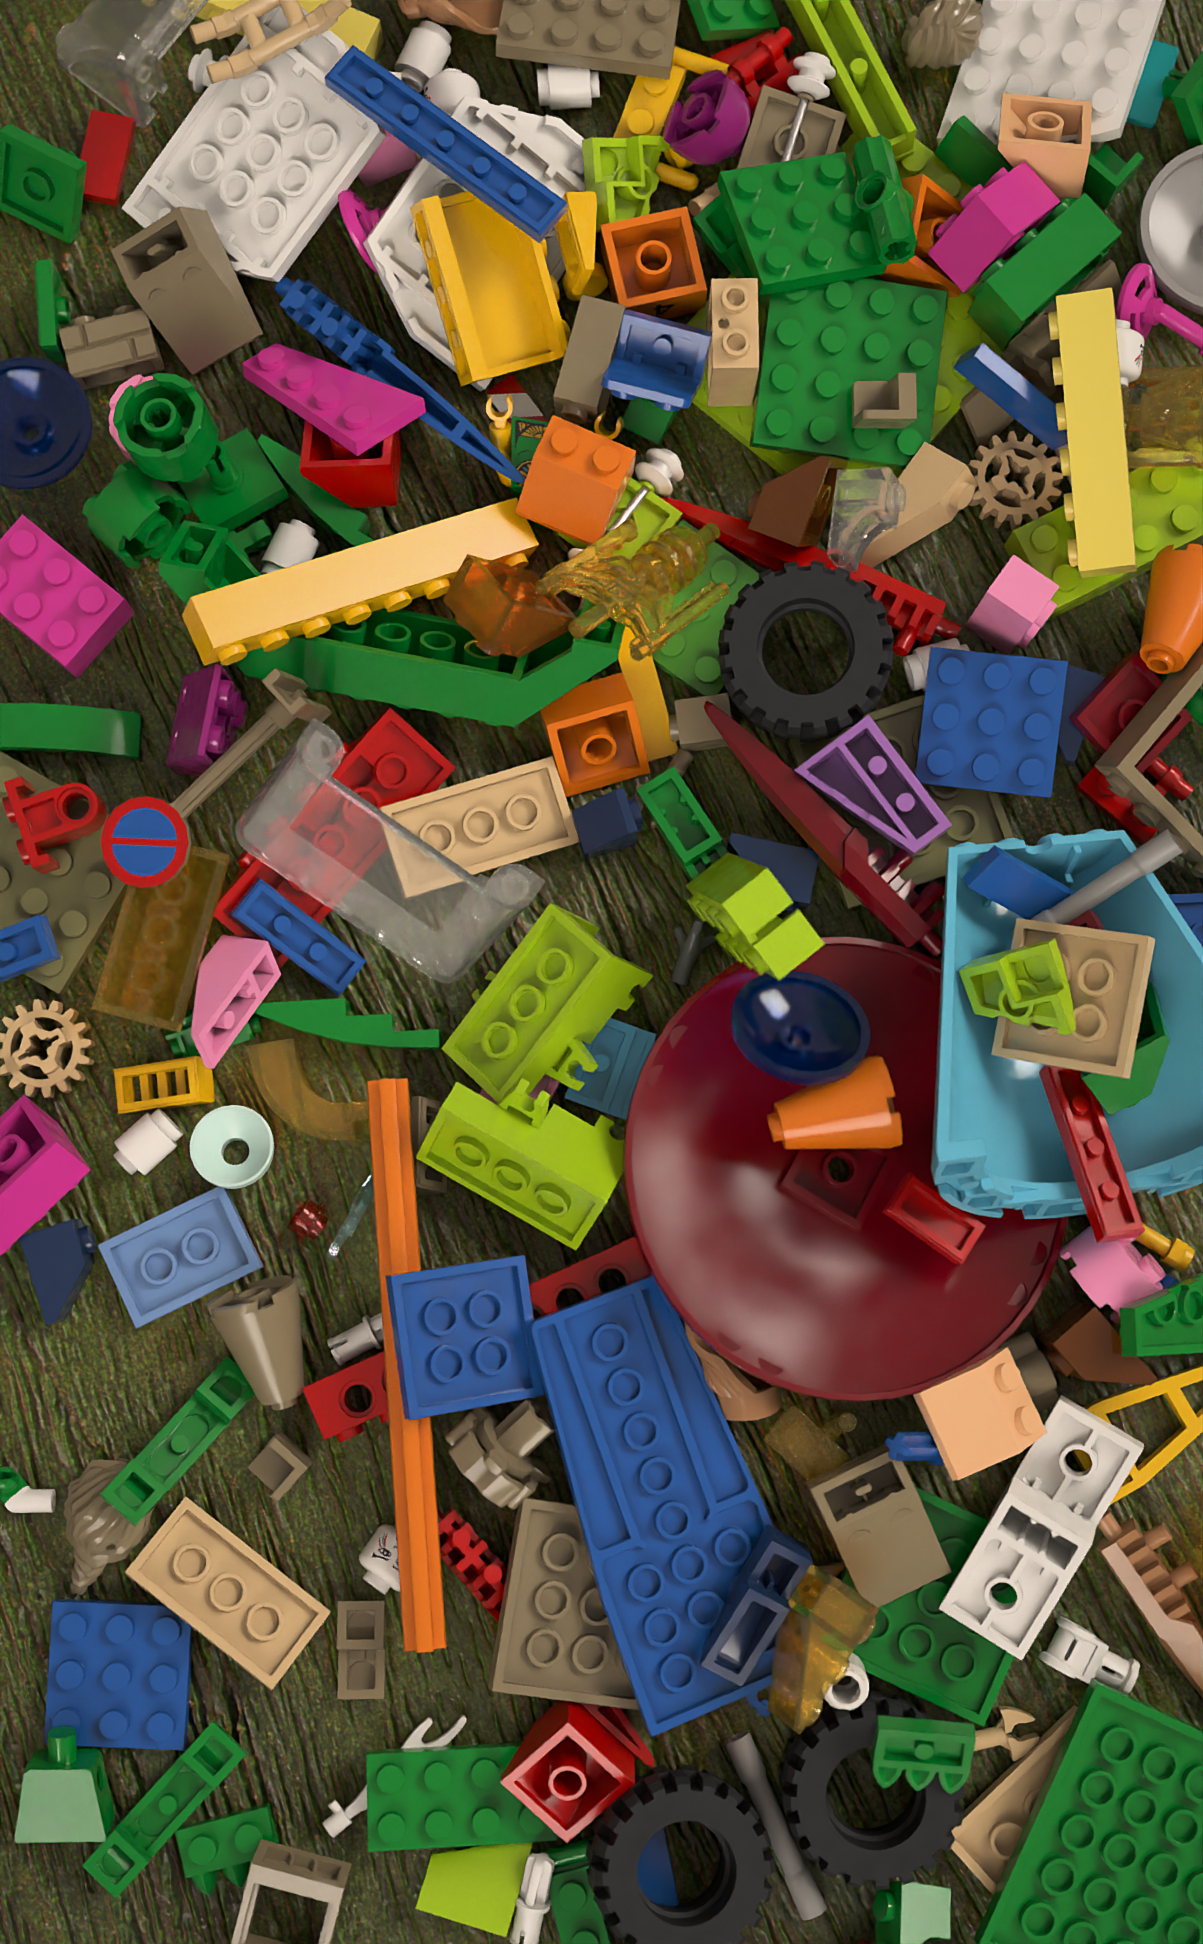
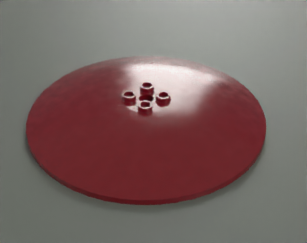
(778, 1256)

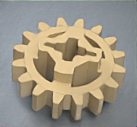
(1017, 462)
(53, 1066)

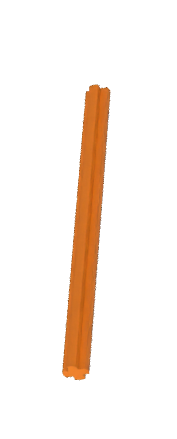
(409, 1439)

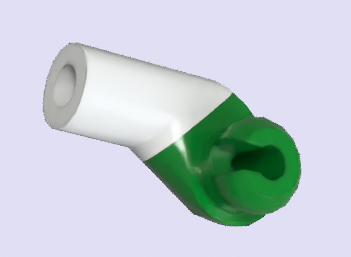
(20, 1498)

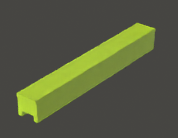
(860, 78)

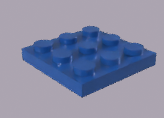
(990, 722)
(463, 1336)
(119, 1674)

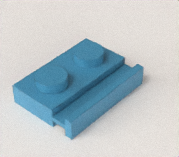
(620, 1055)

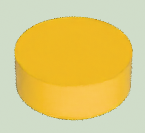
(595, 285)

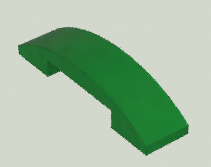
(70, 729)
(179, 1443)
(164, 1808)

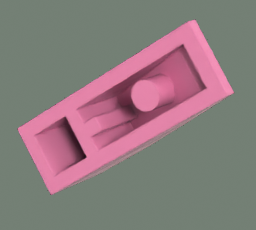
(228, 992)

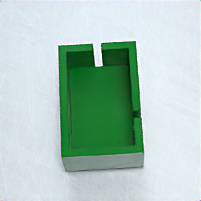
(1042, 268)

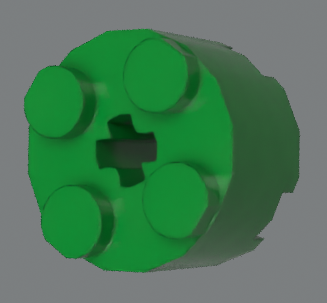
(166, 428)
(135, 515)

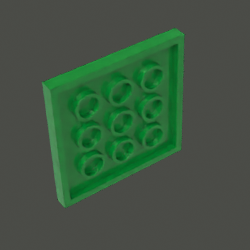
(827, 340)
(928, 1649)

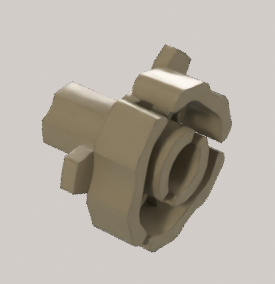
(498, 1452)

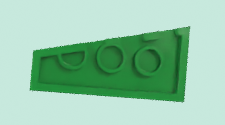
(1165, 1321)

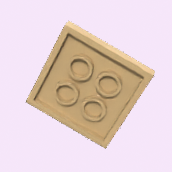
(1107, 992)

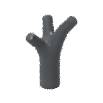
(689, 950)

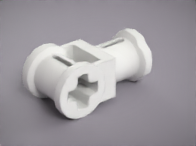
(1083, 1655)

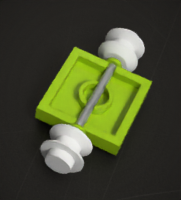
(642, 503)

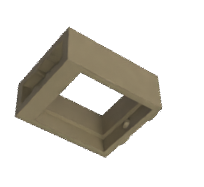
(588, 355)
(296, 1873)

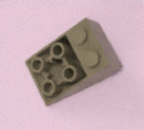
(188, 287)
(879, 1526)

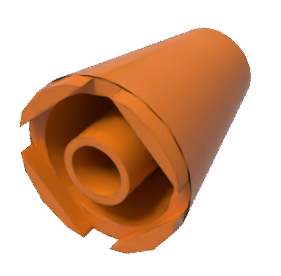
(1173, 609)
(841, 1114)

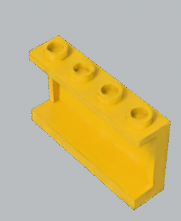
(489, 288)

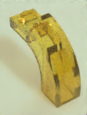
(284, 1087)

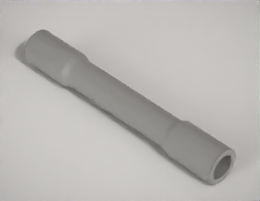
(1140, 863)
(796, 1873)

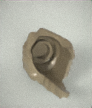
(943, 34)
(95, 1527)

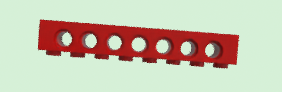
(330, 1394)

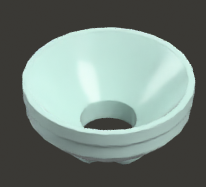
(221, 1128)

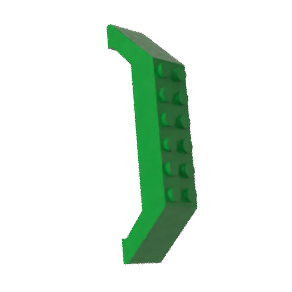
(400, 653)

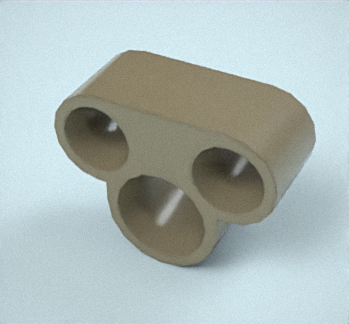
(1033, 1370)

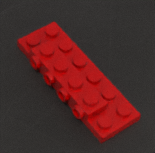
(382, 767)

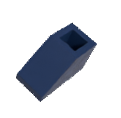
(607, 824)

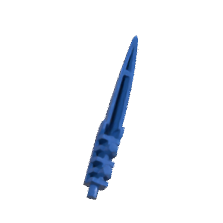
(374, 359)

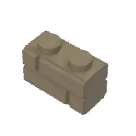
(111, 347)

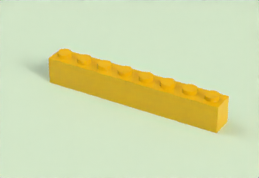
(352, 583)

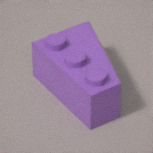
(876, 786)

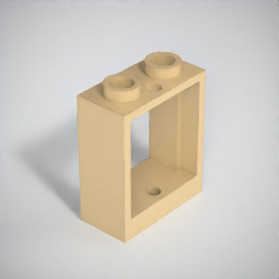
(734, 342)

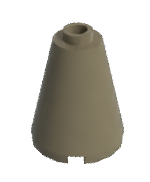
(265, 1337)

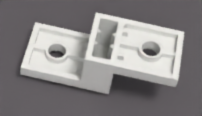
(1041, 1527)

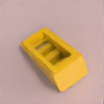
(577, 238)
(193, 1085)

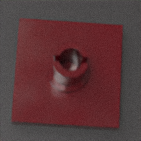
(1117, 702)

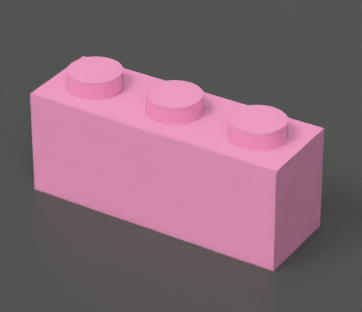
(1013, 607)

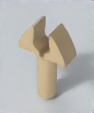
(1000, 1734)

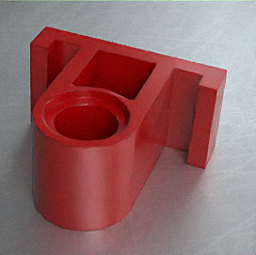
(47, 820)

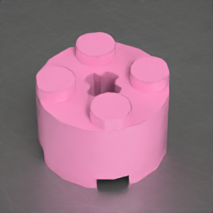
(1112, 1271)

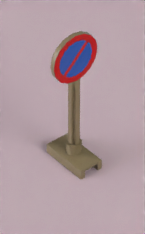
(149, 838)

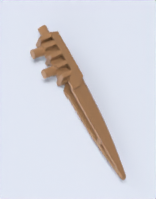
(1156, 1590)

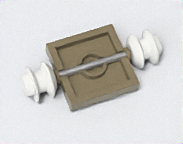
(791, 125)

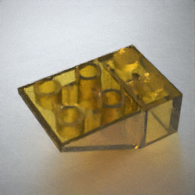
(815, 1645)

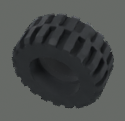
(816, 591)
(645, 1809)
(854, 1851)

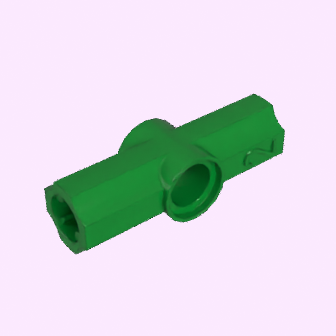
(884, 200)

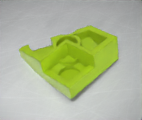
(622, 174)
(1023, 986)
(475, 1885)

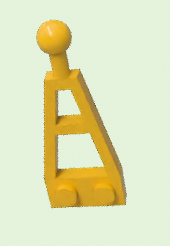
(1191, 1424)

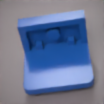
(658, 361)

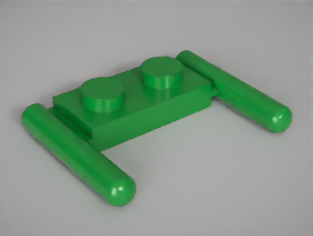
(573, 1899)

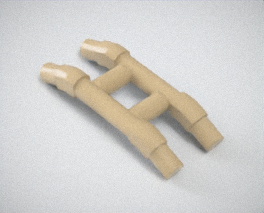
(263, 50)

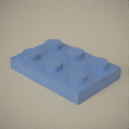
(180, 1256)

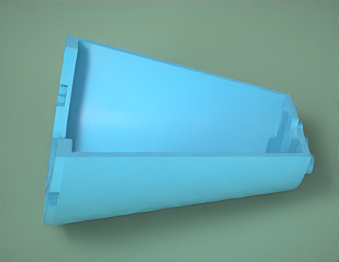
(991, 1112)

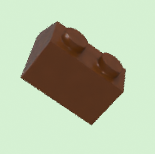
(797, 502)
(1090, 1349)

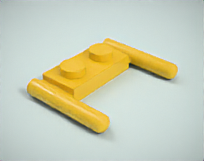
(651, 104)

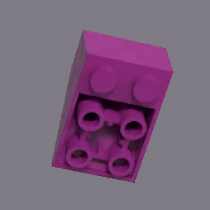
(205, 720)

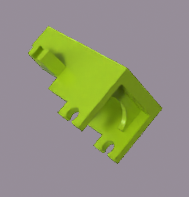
(542, 1006)
(531, 1164)

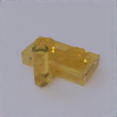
(808, 1446)

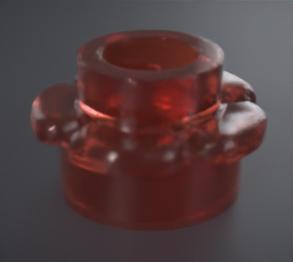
(308, 1220)

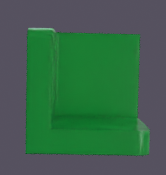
(1109, 175)

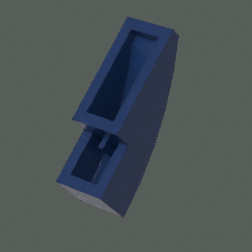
(756, 1605)

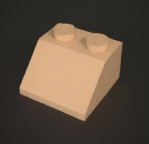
(1033, 131)
(980, 1415)

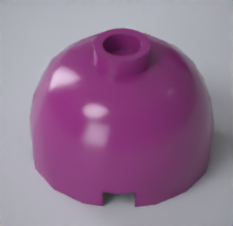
(710, 122)

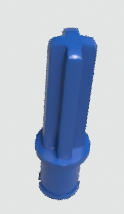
(913, 1447)

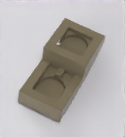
(361, 1650)

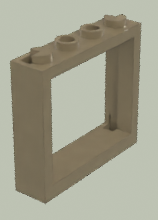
(1134, 741)

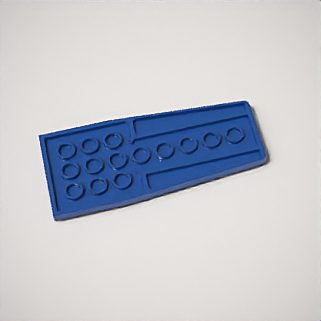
(653, 1490)

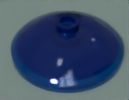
(45, 398)
(800, 1028)

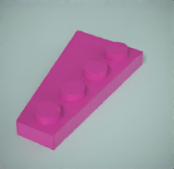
(332, 398)

